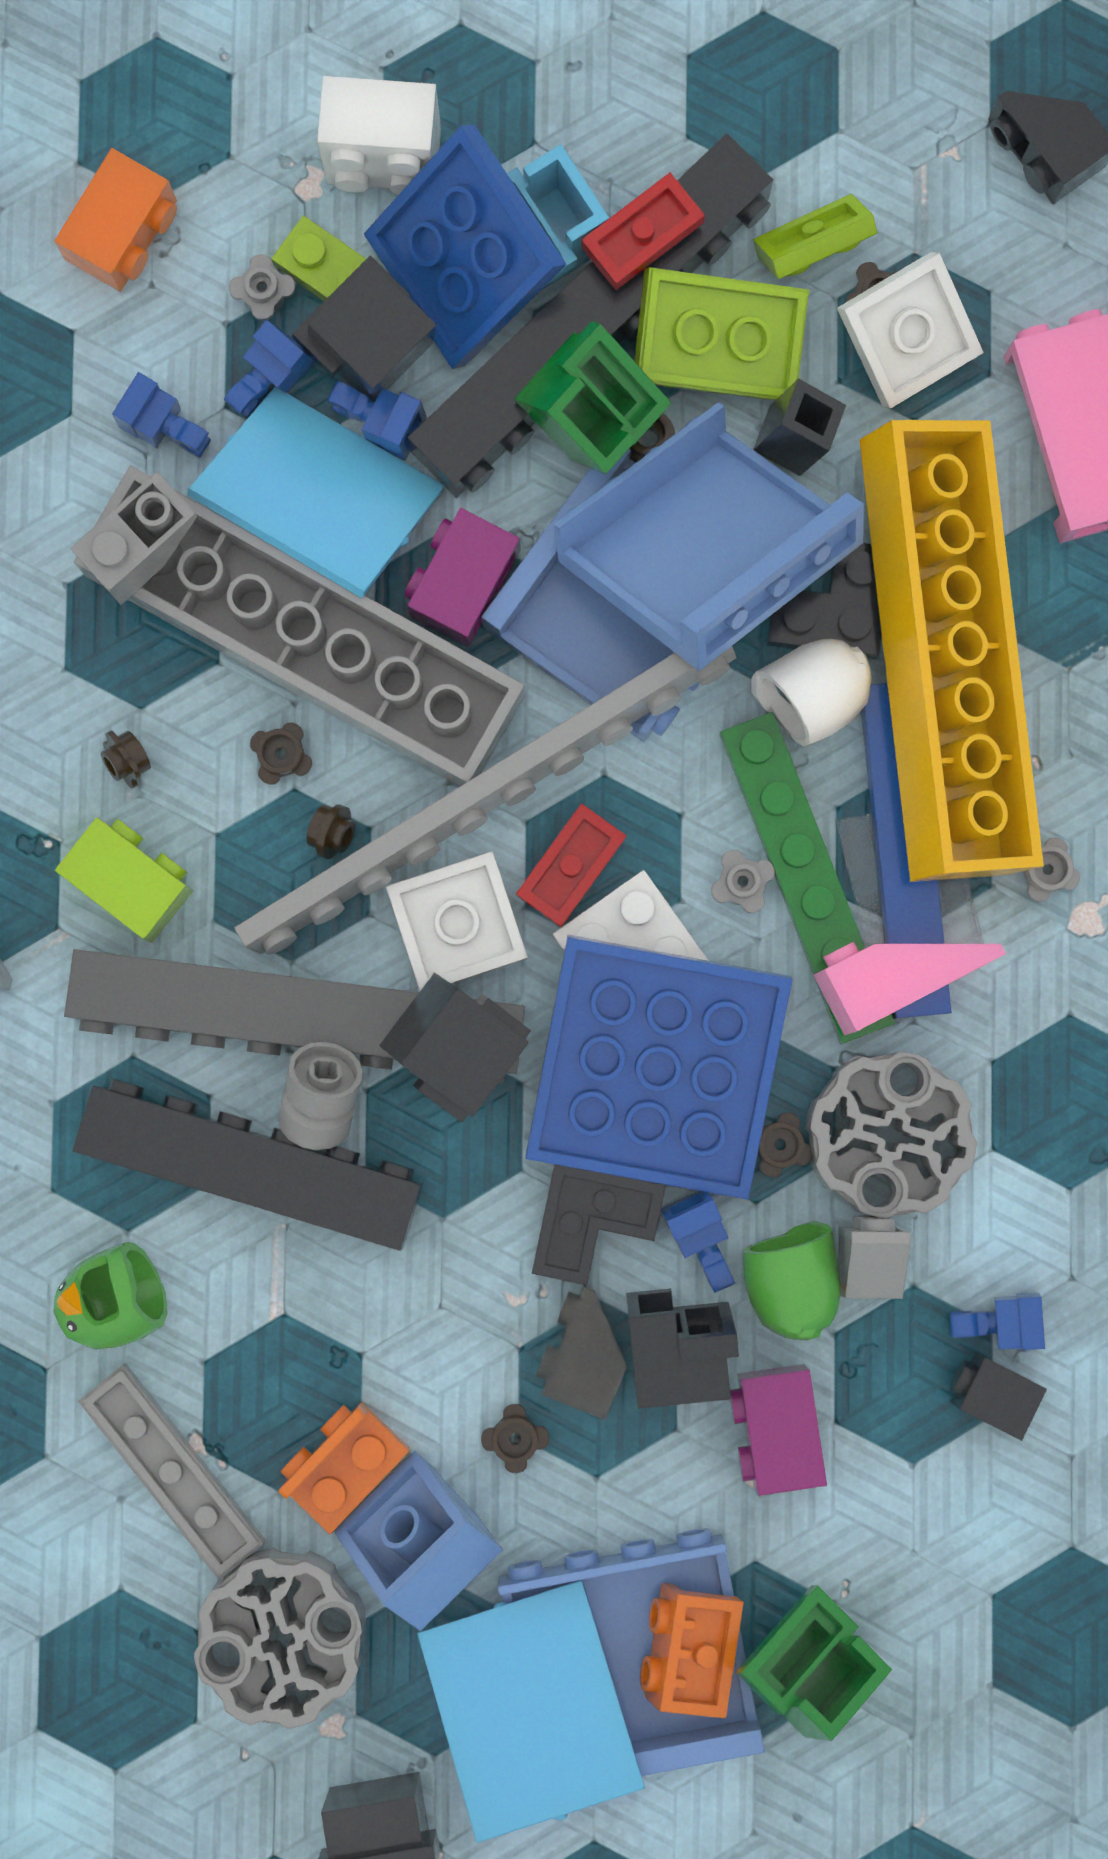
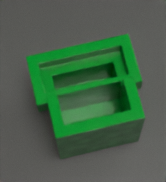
(592, 399)
(814, 1667)

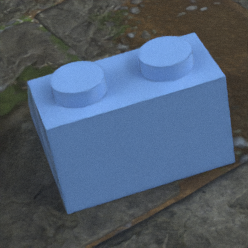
(417, 1542)

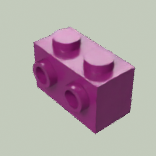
(463, 575)
(779, 1429)

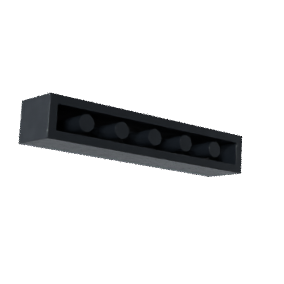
(248, 1166)

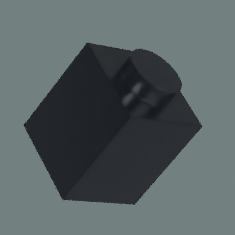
(799, 427)
(996, 1395)

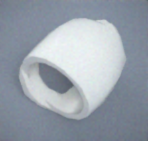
(824, 684)

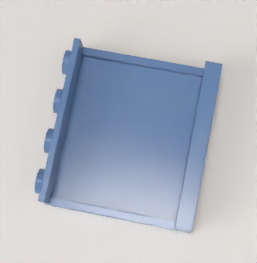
(705, 539)
(570, 626)
(620, 1599)

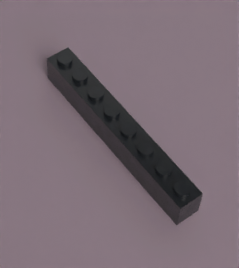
(484, 418)

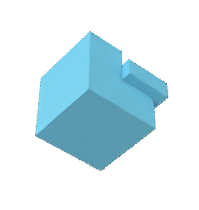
(560, 204)

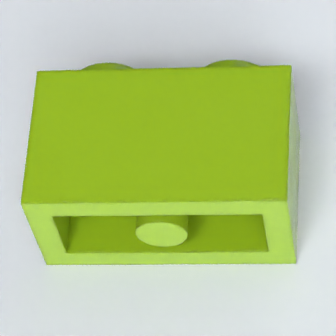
(125, 879)

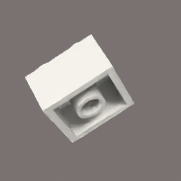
(376, 132)

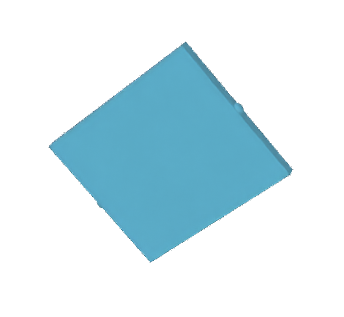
(316, 491)
(530, 1711)

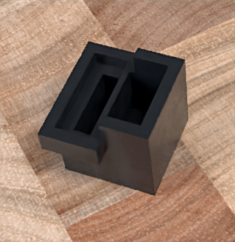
(367, 330)
(455, 1045)
(679, 1349)
(378, 1820)

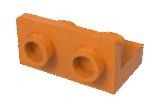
(343, 1467)
(691, 1651)

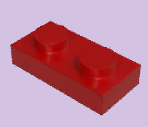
(642, 231)
(571, 865)

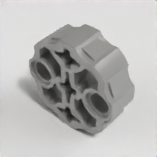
(872, 1084)
(228, 1619)

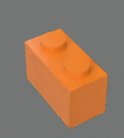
(117, 220)

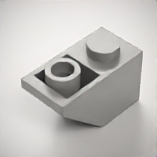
(136, 538)
(873, 1258)

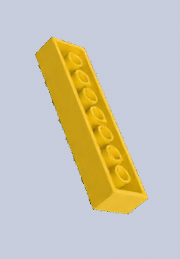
(950, 649)

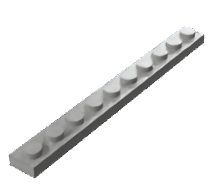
(467, 806)

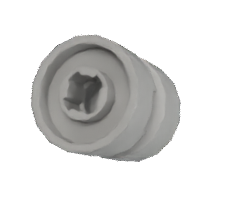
(320, 1095)

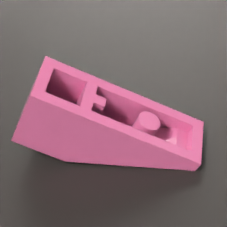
(890, 976)

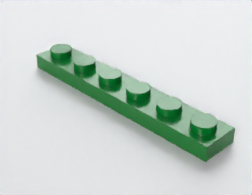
(794, 847)

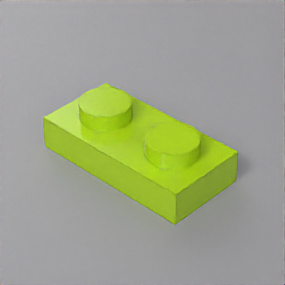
(815, 236)
(316, 258)

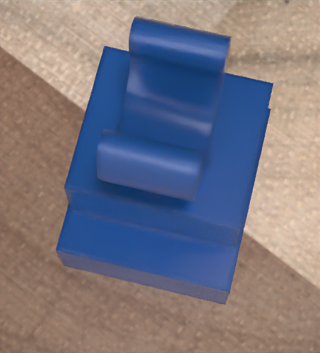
(275, 361)
(152, 414)
(386, 420)
(698, 1229)
(1015, 1321)

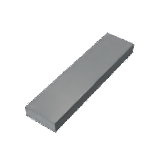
(172, 1471)

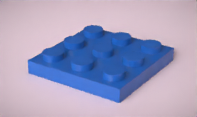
(465, 246)

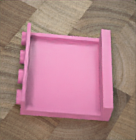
(1068, 404)

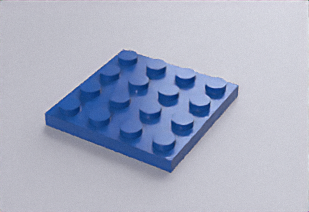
(658, 1067)

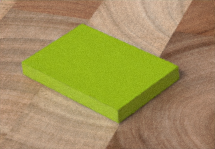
(720, 334)

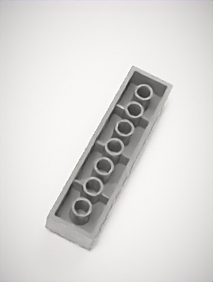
(328, 644)

